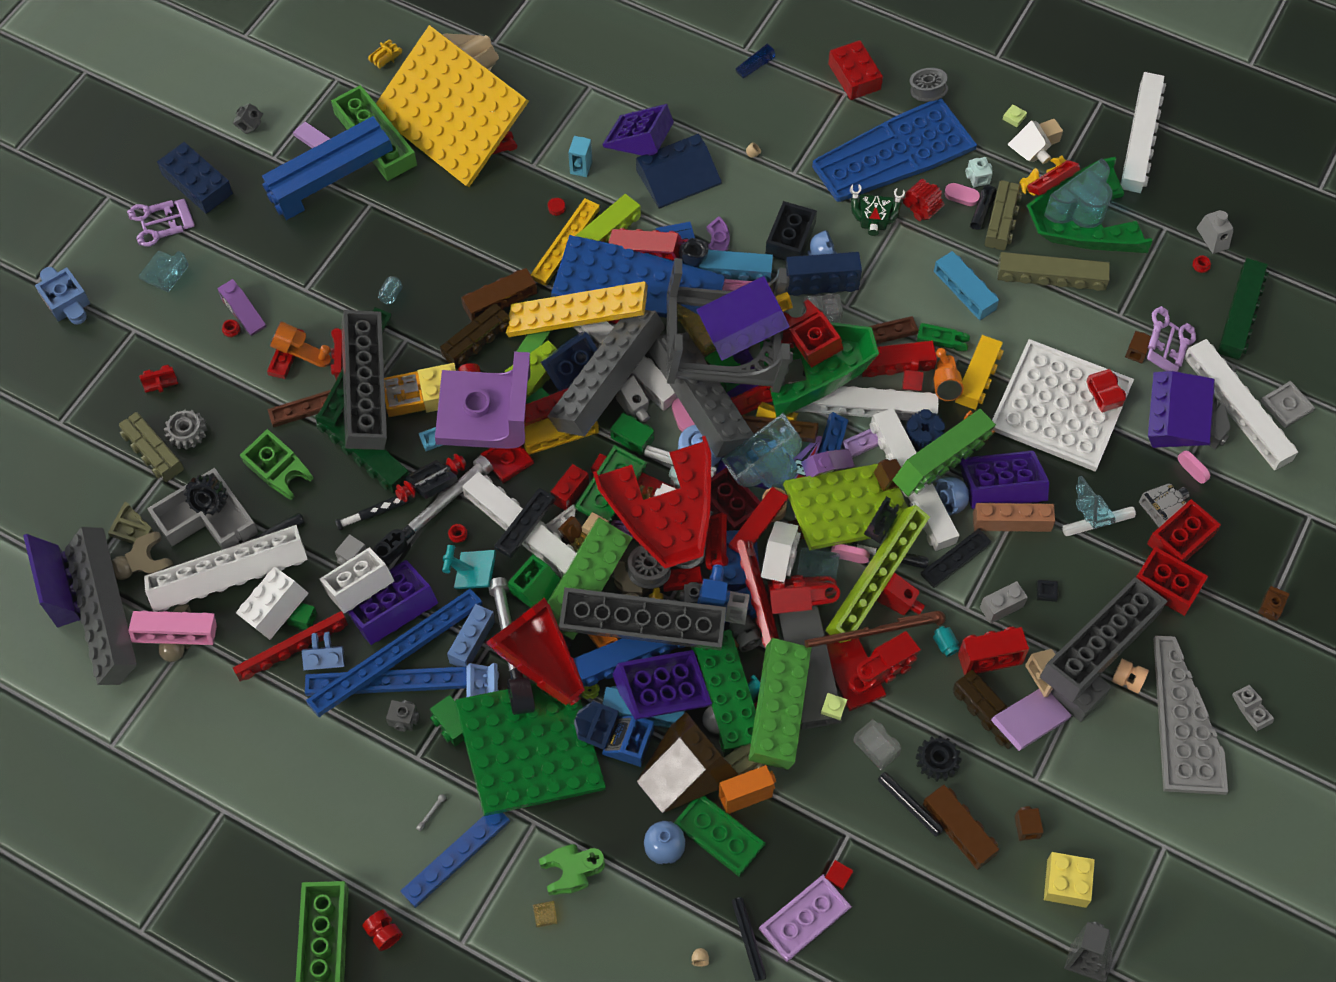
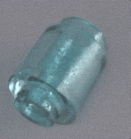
(390, 290)

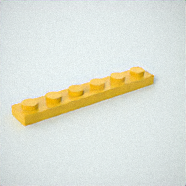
(551, 260)

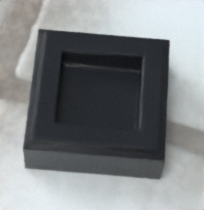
(1047, 590)

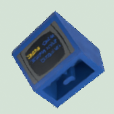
(629, 739)

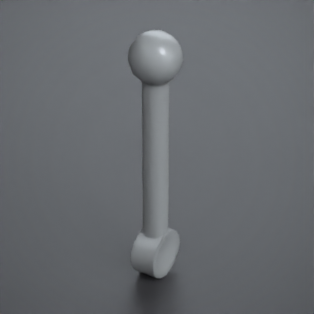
(441, 798)

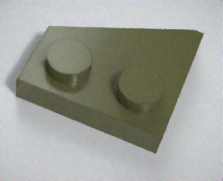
(128, 525)

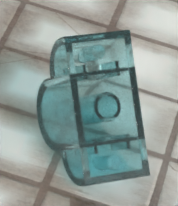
(1083, 198)
(766, 455)

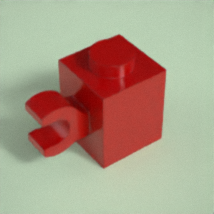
(913, 379)

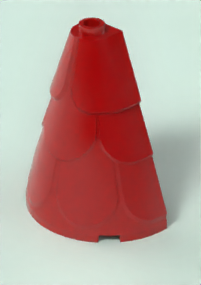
(540, 653)

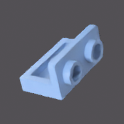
(481, 679)

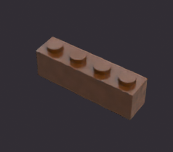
(503, 292)
(961, 827)

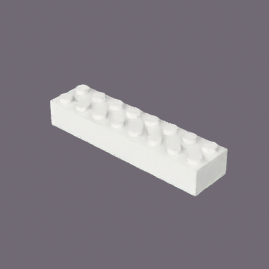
(224, 569)

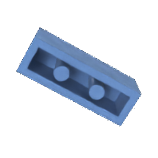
(471, 636)

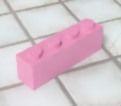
(172, 627)

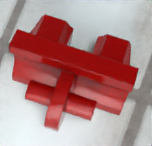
(158, 379)

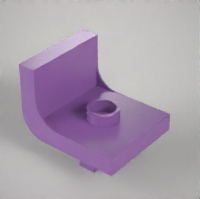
(484, 407)

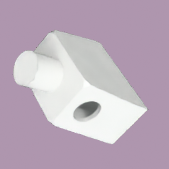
(1032, 143)

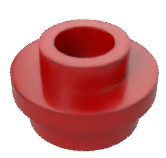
(1199, 261)
(229, 324)
(455, 529)

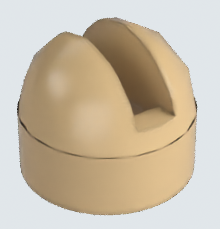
(753, 150)
(700, 957)

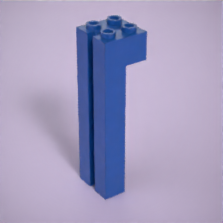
(324, 165)

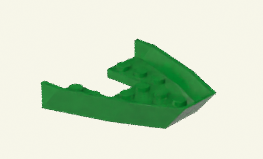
(1121, 237)
(830, 374)

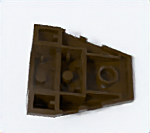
(684, 767)

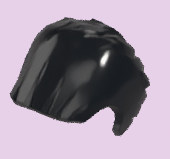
(694, 251)

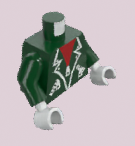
(875, 211)

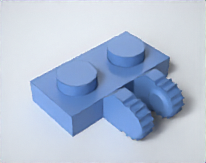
(322, 657)

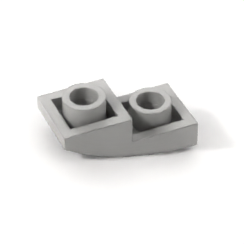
(1251, 707)

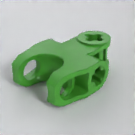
(575, 868)

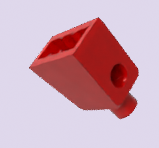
(900, 596)

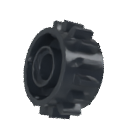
(212, 488)
(941, 748)

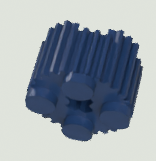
(924, 429)

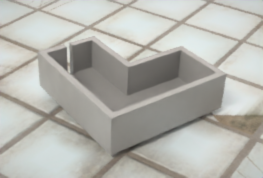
(179, 521)

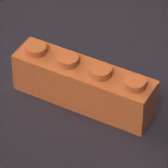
(1013, 517)

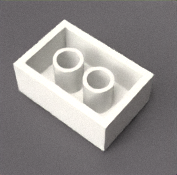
(781, 551)
(357, 580)
(272, 602)

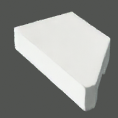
(554, 524)

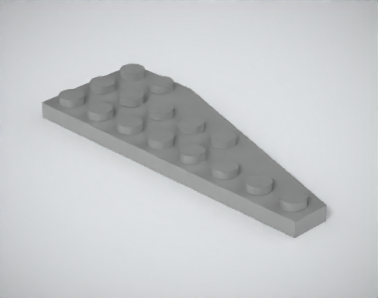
(1188, 743)

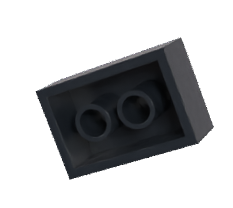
(791, 231)

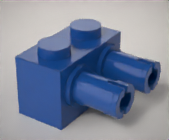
(714, 590)

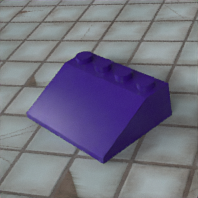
(640, 131)
(743, 318)
(1180, 410)
(1005, 478)
(52, 580)
(394, 605)
(661, 684)

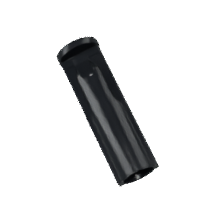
(987, 197)

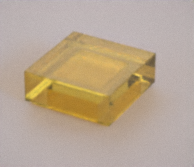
(545, 914)

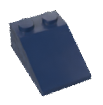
(569, 360)

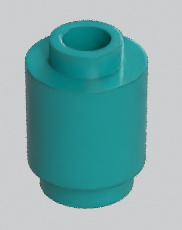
(946, 641)

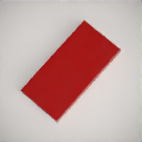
(844, 662)

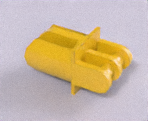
(385, 54)

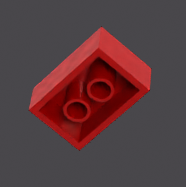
(855, 70)
(1185, 532)
(1172, 580)
(993, 650)

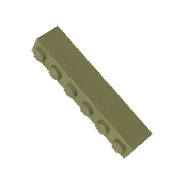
(1053, 271)

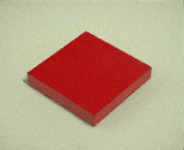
(508, 462)

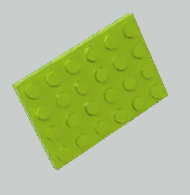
(839, 505)

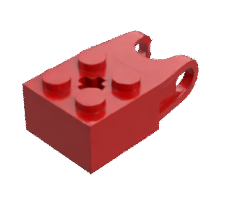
(813, 335)
(801, 593)
(886, 662)

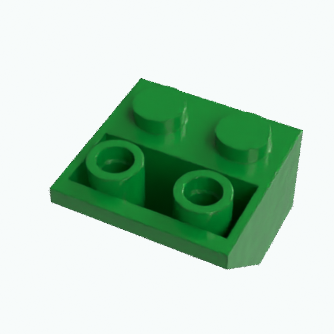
(533, 582)

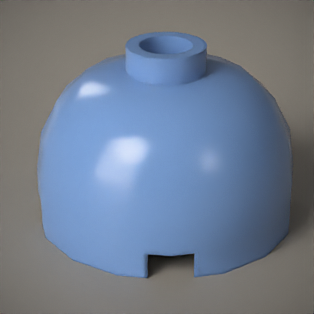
(821, 244)
(953, 494)
(664, 842)

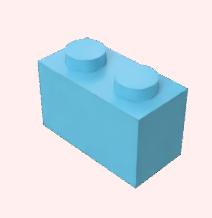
(580, 156)

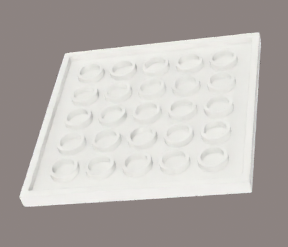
(1053, 408)

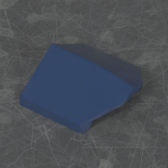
(595, 723)

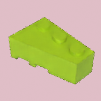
(538, 374)

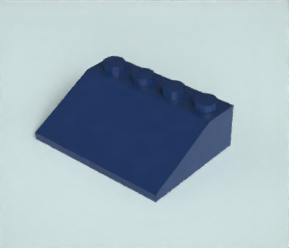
(678, 171)

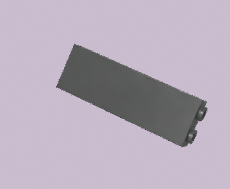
(797, 628)

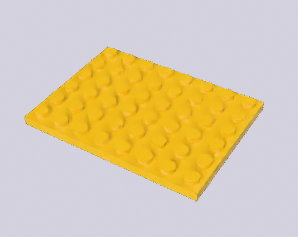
(450, 106)

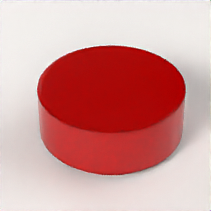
(556, 206)

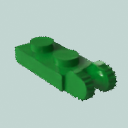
(943, 337)

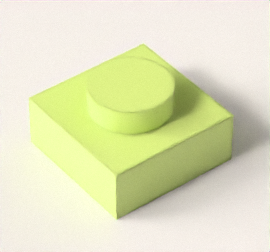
(1014, 115)
(834, 706)

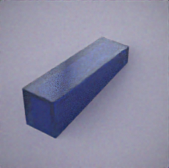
(756, 61)

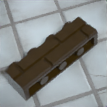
(475, 335)
(981, 702)

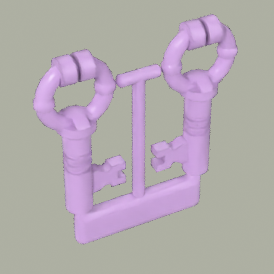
(184, 213)
(1161, 361)

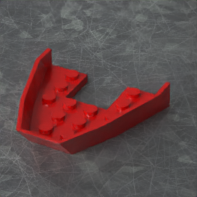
(668, 524)

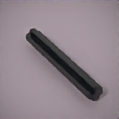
(910, 804)
(749, 939)

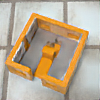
(403, 394)

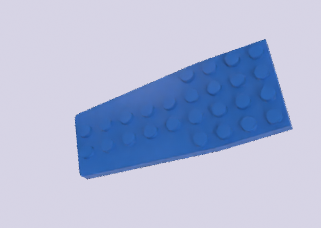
(894, 150)
(601, 265)

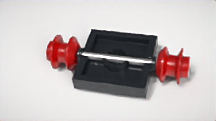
(431, 478)

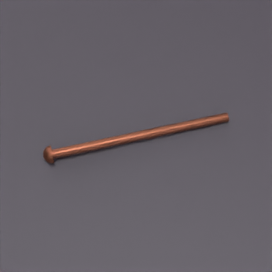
(906, 622)

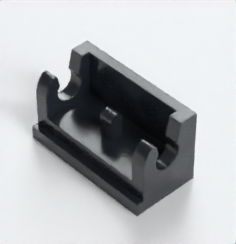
(882, 521)

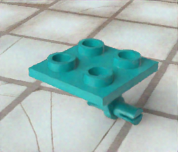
(473, 567)

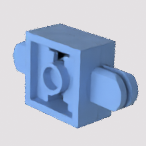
(63, 295)

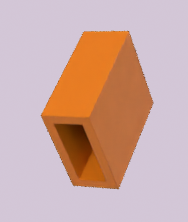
(747, 789)

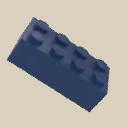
(195, 177)
(823, 273)

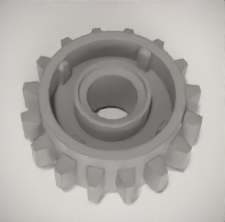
(181, 421)

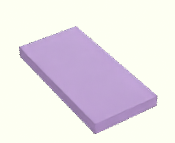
(1030, 718)
(804, 918)

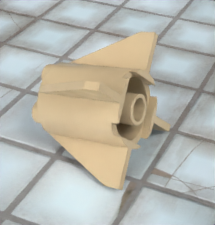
(477, 47)

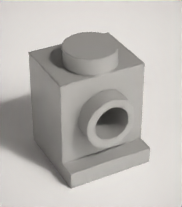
(737, 607)

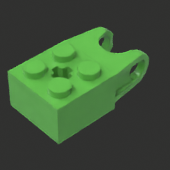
(280, 466)

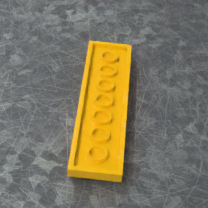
(577, 309)

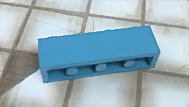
(739, 265)
(966, 285)
(614, 700)

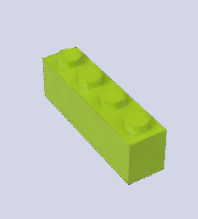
(617, 216)

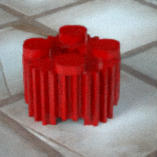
(923, 200)

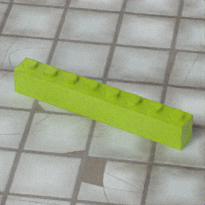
(878, 571)

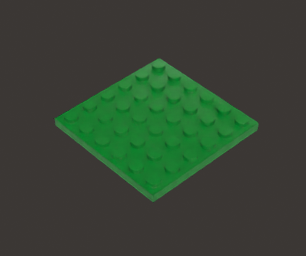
(528, 755)

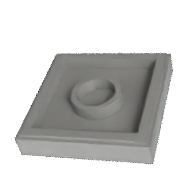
(1287, 404)

